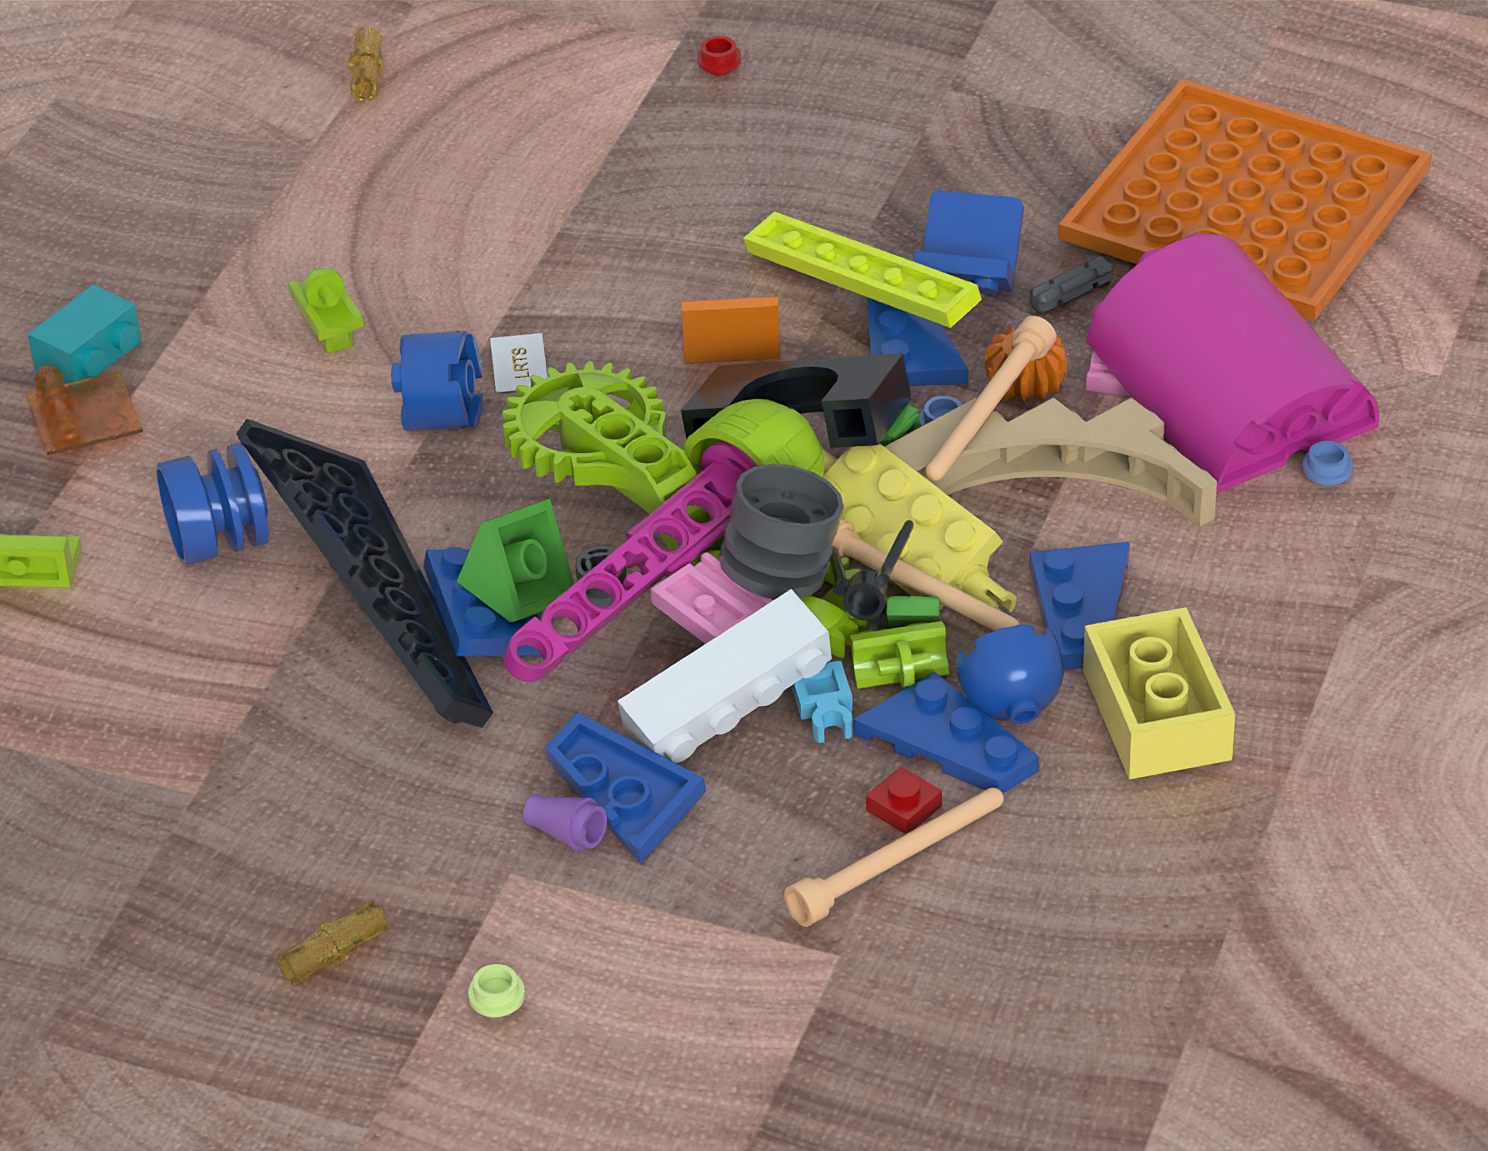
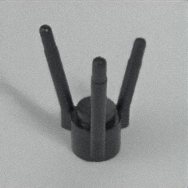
(868, 590)

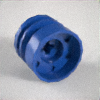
(212, 503)

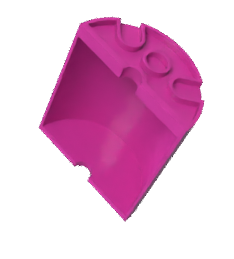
(1225, 360)

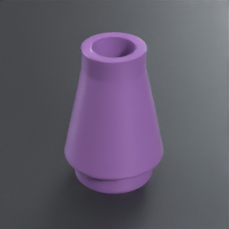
(570, 820)

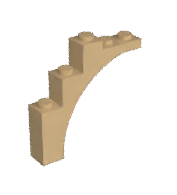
(1052, 441)

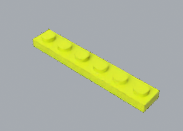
(863, 269)

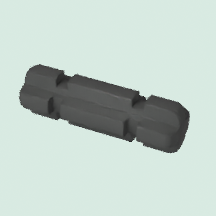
(1070, 284)

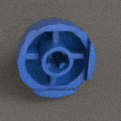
(1012, 673)

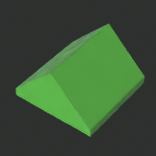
(518, 562)

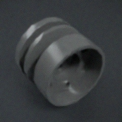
(780, 530)

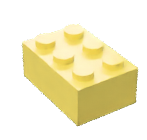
(1158, 693)

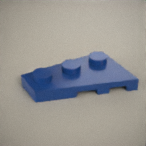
(1078, 590)

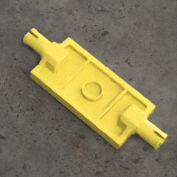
(946, 538)

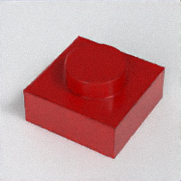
(904, 800)

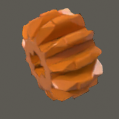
(1037, 377)

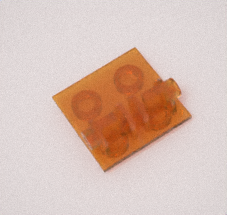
(81, 411)

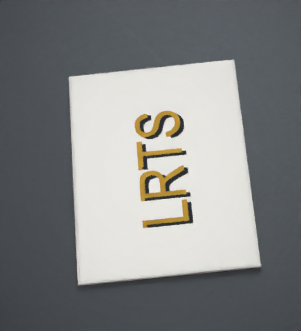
(516, 360)

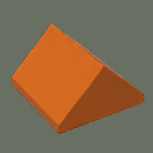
(730, 330)

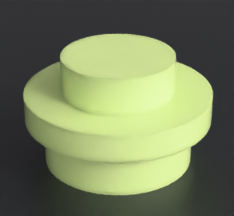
(496, 991)

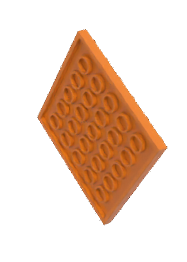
(1276, 182)

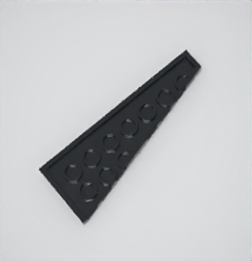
(360, 539)

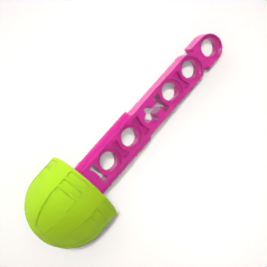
(720, 451)

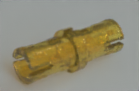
(366, 64)
(332, 942)

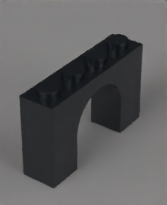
(855, 393)

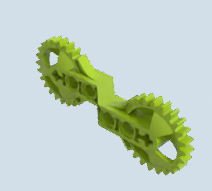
(627, 452)

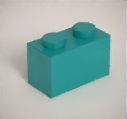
(86, 335)

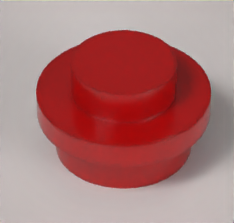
(718, 55)

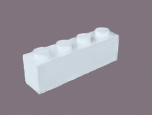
(726, 679)

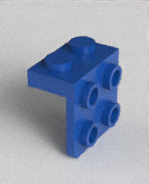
(973, 238)

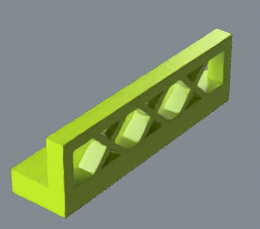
(38, 560)

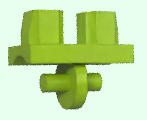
(327, 308)
(899, 654)

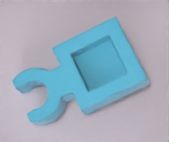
(825, 700)

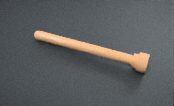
(1030, 342)
(850, 546)
(811, 898)

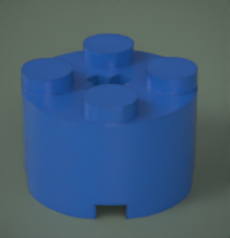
(438, 381)

